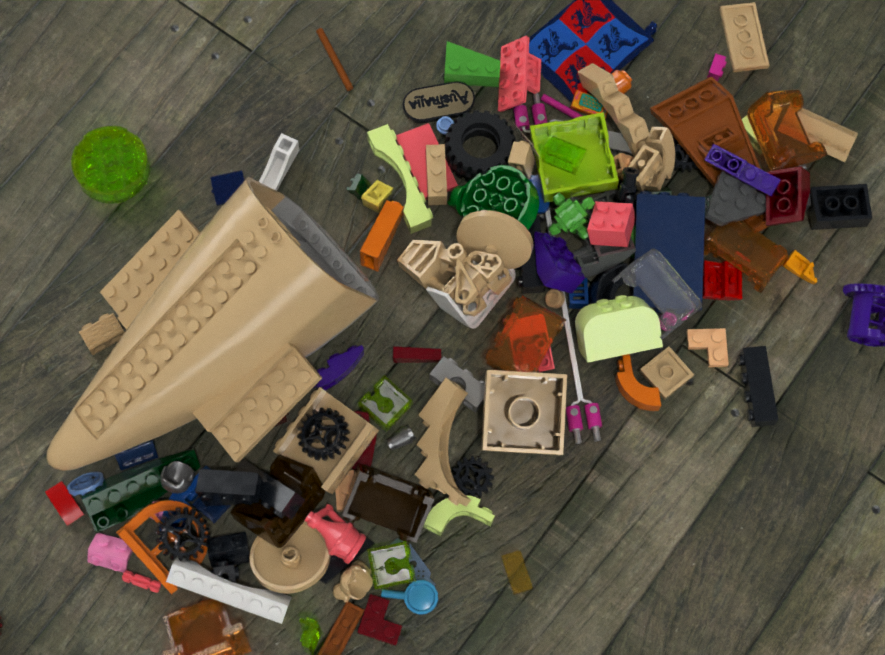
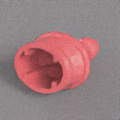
(340, 537)

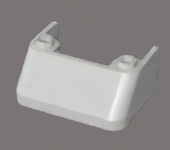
(456, 310)

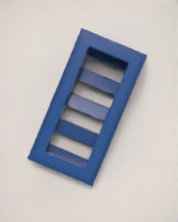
(579, 303)

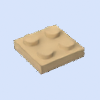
(666, 372)

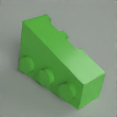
(470, 67)

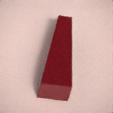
(416, 355)

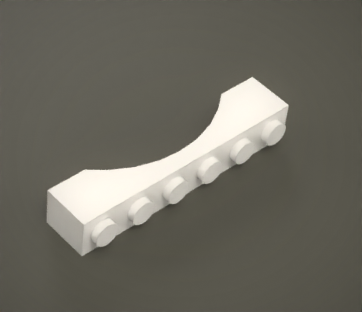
(280, 161)
(253, 600)

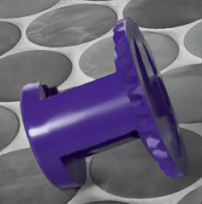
(866, 301)

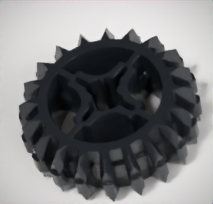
(308, 438)
(187, 526)

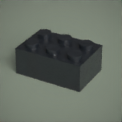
(839, 207)

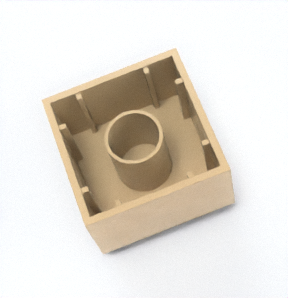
(524, 412)

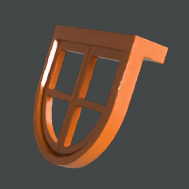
(140, 549)

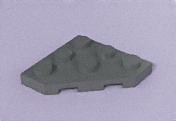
(734, 201)

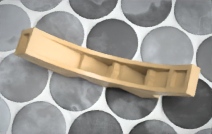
(603, 87)
(438, 417)

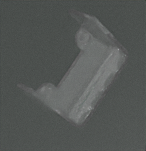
(663, 288)

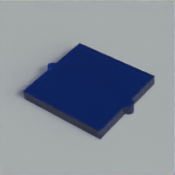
(225, 186)

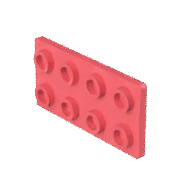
(518, 74)

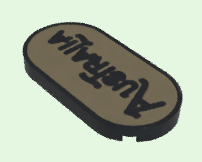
(439, 100)

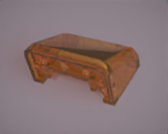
(781, 131)
(747, 251)

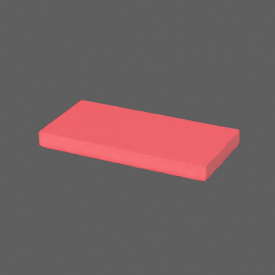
(414, 148)

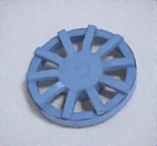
(85, 483)

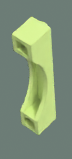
(385, 147)

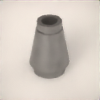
(401, 438)

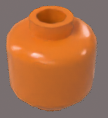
(622, 81)

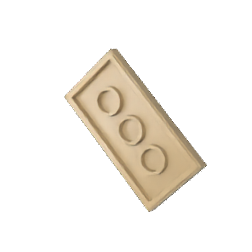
(744, 37)

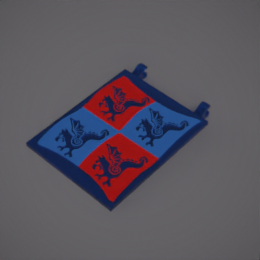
(587, 35)

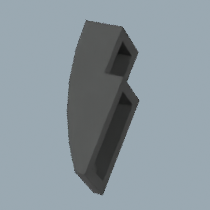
(604, 258)

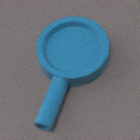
(419, 596)

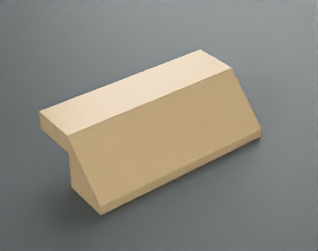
(835, 138)

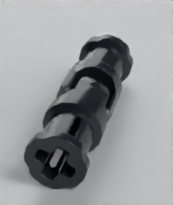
(628, 186)

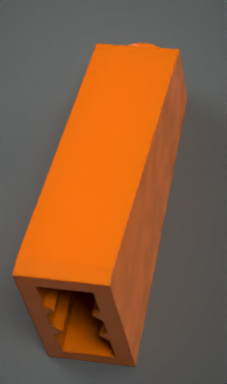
(381, 235)

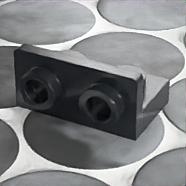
(229, 547)

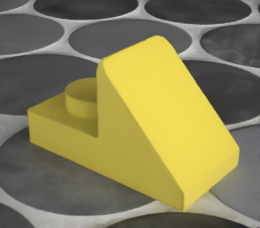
(376, 195)

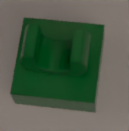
(359, 186)

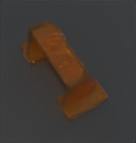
(205, 631)

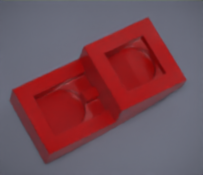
(64, 503)

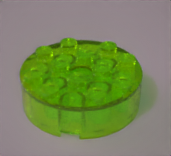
(114, 182)

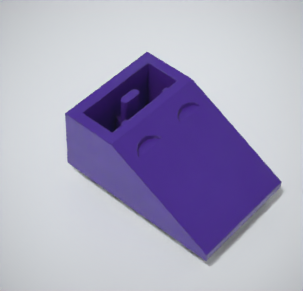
(556, 263)

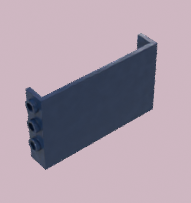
(676, 230)

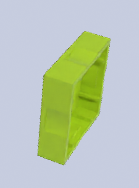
(597, 169)

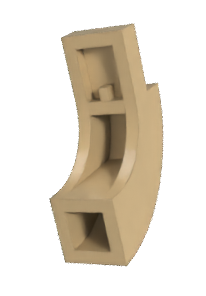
(662, 141)

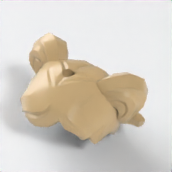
(354, 582)

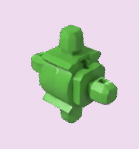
(571, 216)

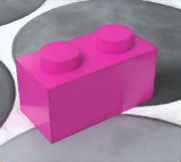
(716, 67)

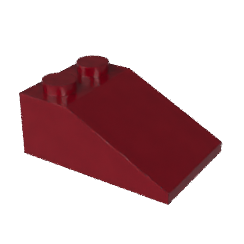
(789, 198)

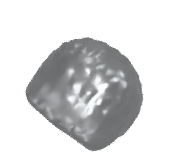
(176, 477)

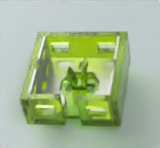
(386, 392)
(382, 566)

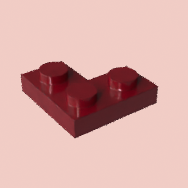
(375, 626)

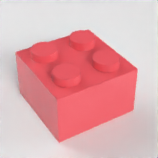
(611, 224)

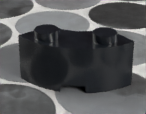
(603, 286)

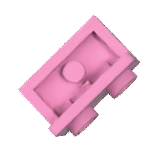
(109, 552)

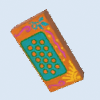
(587, 104)

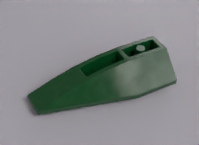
(130, 491)

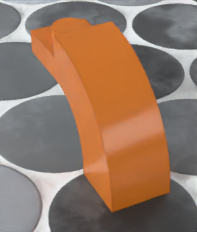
(634, 392)

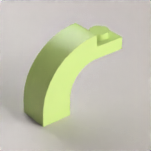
(446, 511)

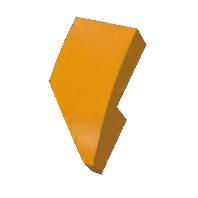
(800, 267)

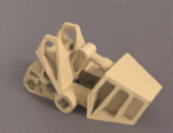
(434, 264)

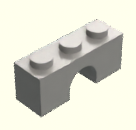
(449, 369)

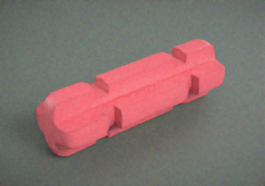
(141, 581)

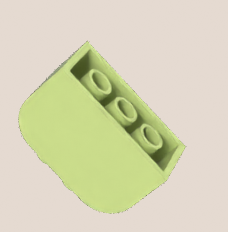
(617, 328)

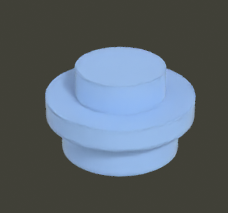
(443, 124)

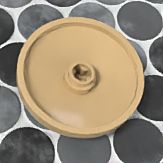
(496, 234)
(294, 565)

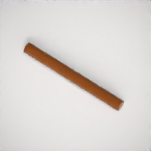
(338, 66)

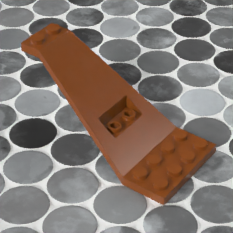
(704, 118)

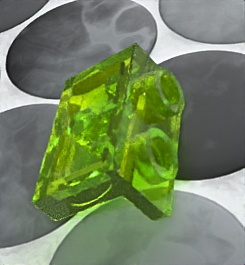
(310, 637)

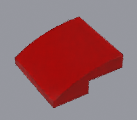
(721, 281)

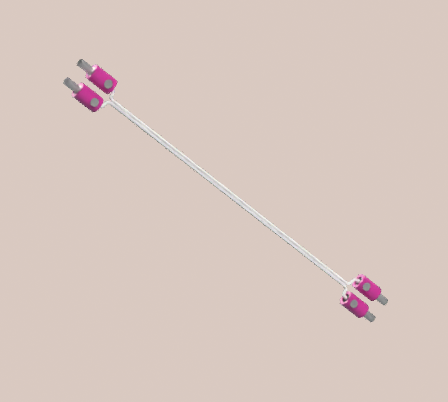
(572, 412)

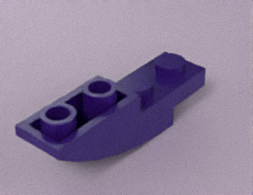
(742, 170)
(339, 367)

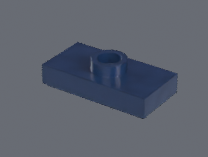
(136, 455)

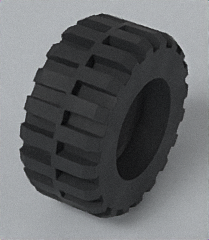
(477, 125)

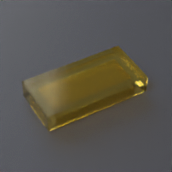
(517, 572)

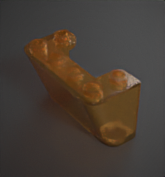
(525, 337)

